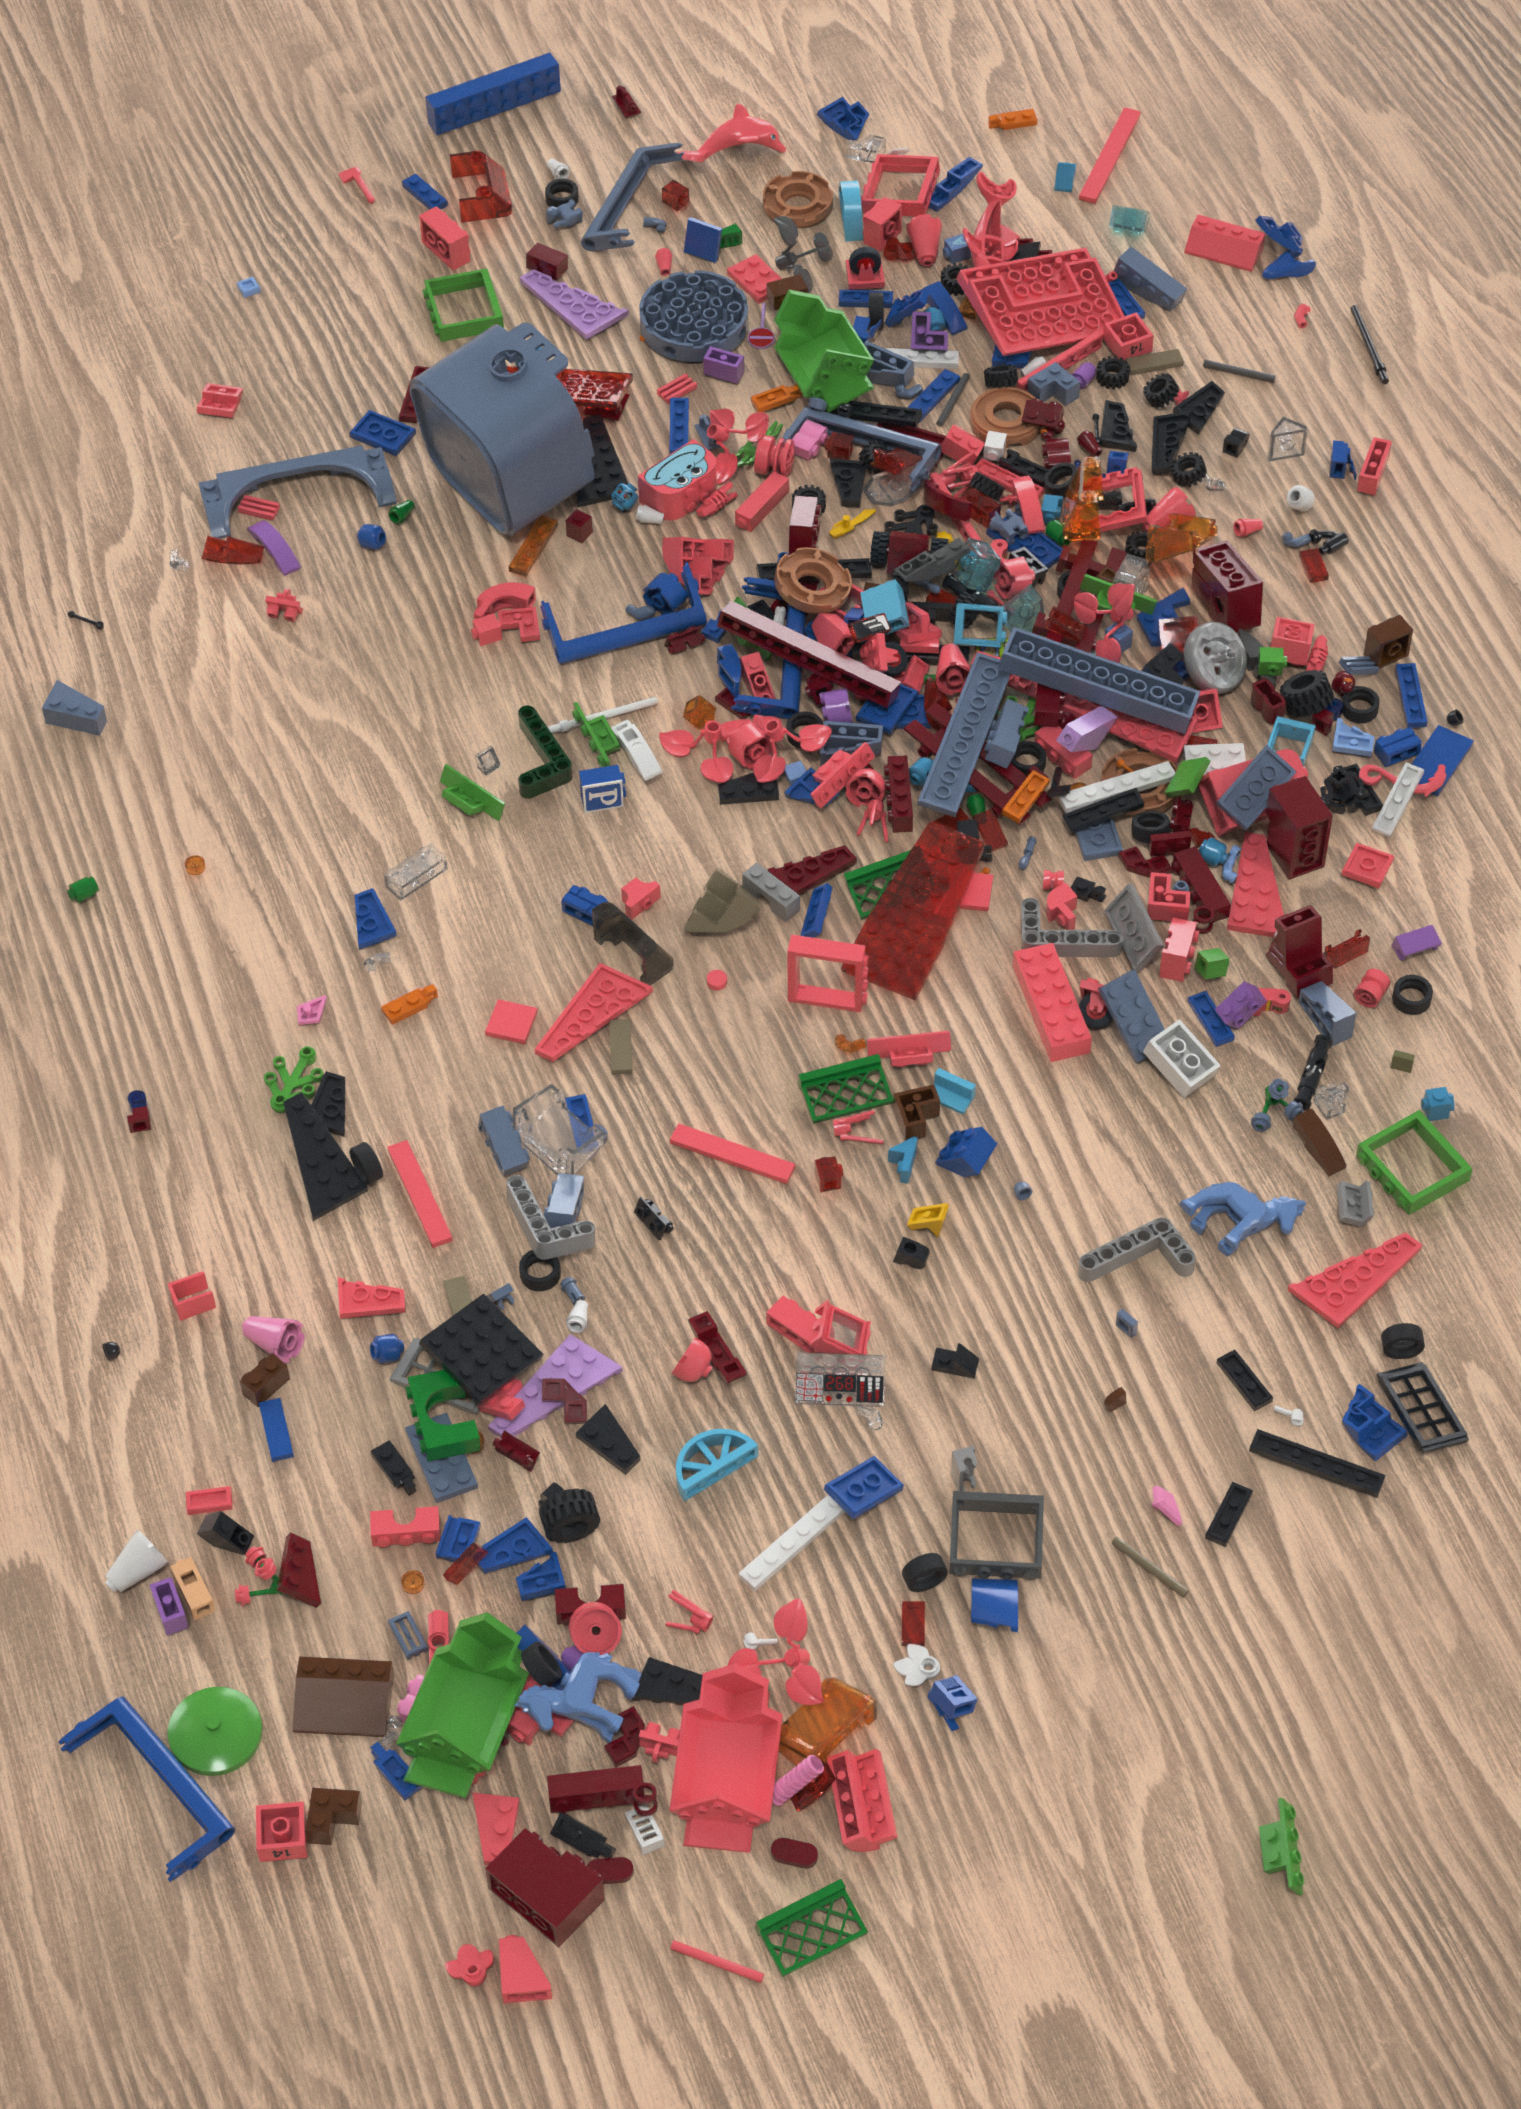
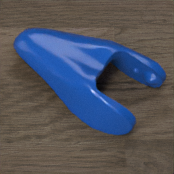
(1286, 266)

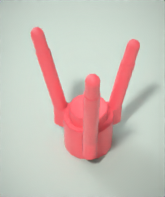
(965, 474)
(948, 479)
(874, 813)
(843, 1126)
(700, 1618)

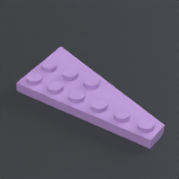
(576, 307)
(571, 1361)

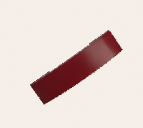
(946, 504)
(722, 1359)

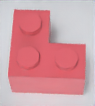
(1166, 903)

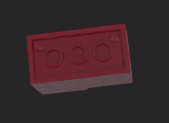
(1227, 586)
(1298, 827)
(544, 1887)

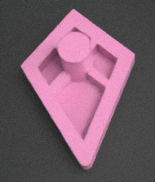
(311, 1011)
(1166, 1503)

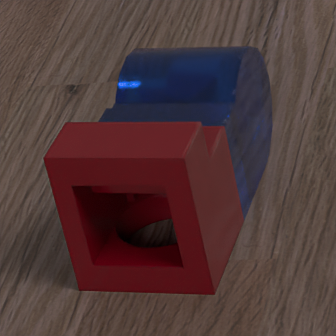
(1325, 718)
(138, 1106)

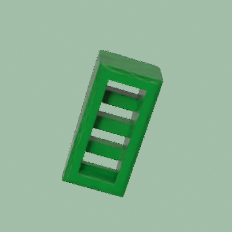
(731, 236)

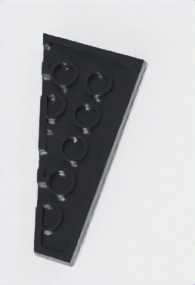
(605, 465)
(324, 1167)

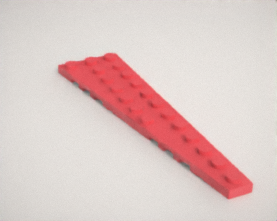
(1133, 729)

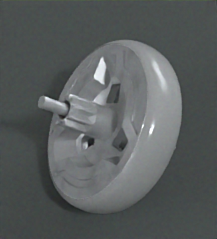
(1225, 652)

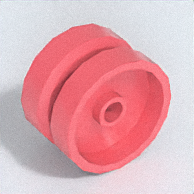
(592, 1615)

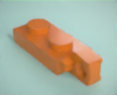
(1013, 119)
(775, 397)
(409, 1004)

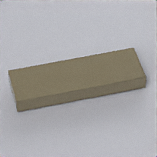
(1155, 361)
(621, 1046)

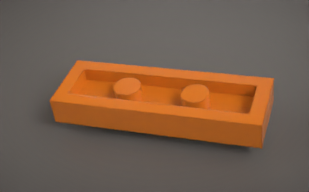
(1025, 796)

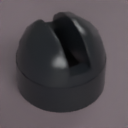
(847, 406)
(1455, 718)
(111, 1350)

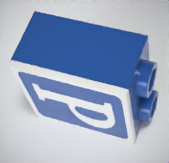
(602, 788)

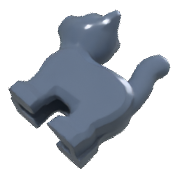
(566, 213)
(1010, 527)

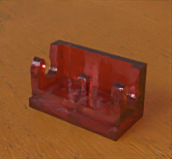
(1347, 950)

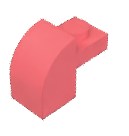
(1060, 905)

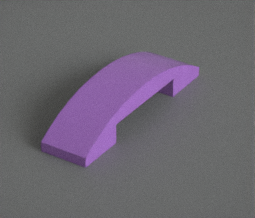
(276, 546)

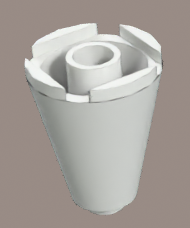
(134, 1563)

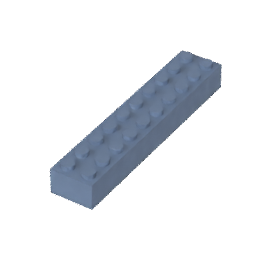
(1099, 680)

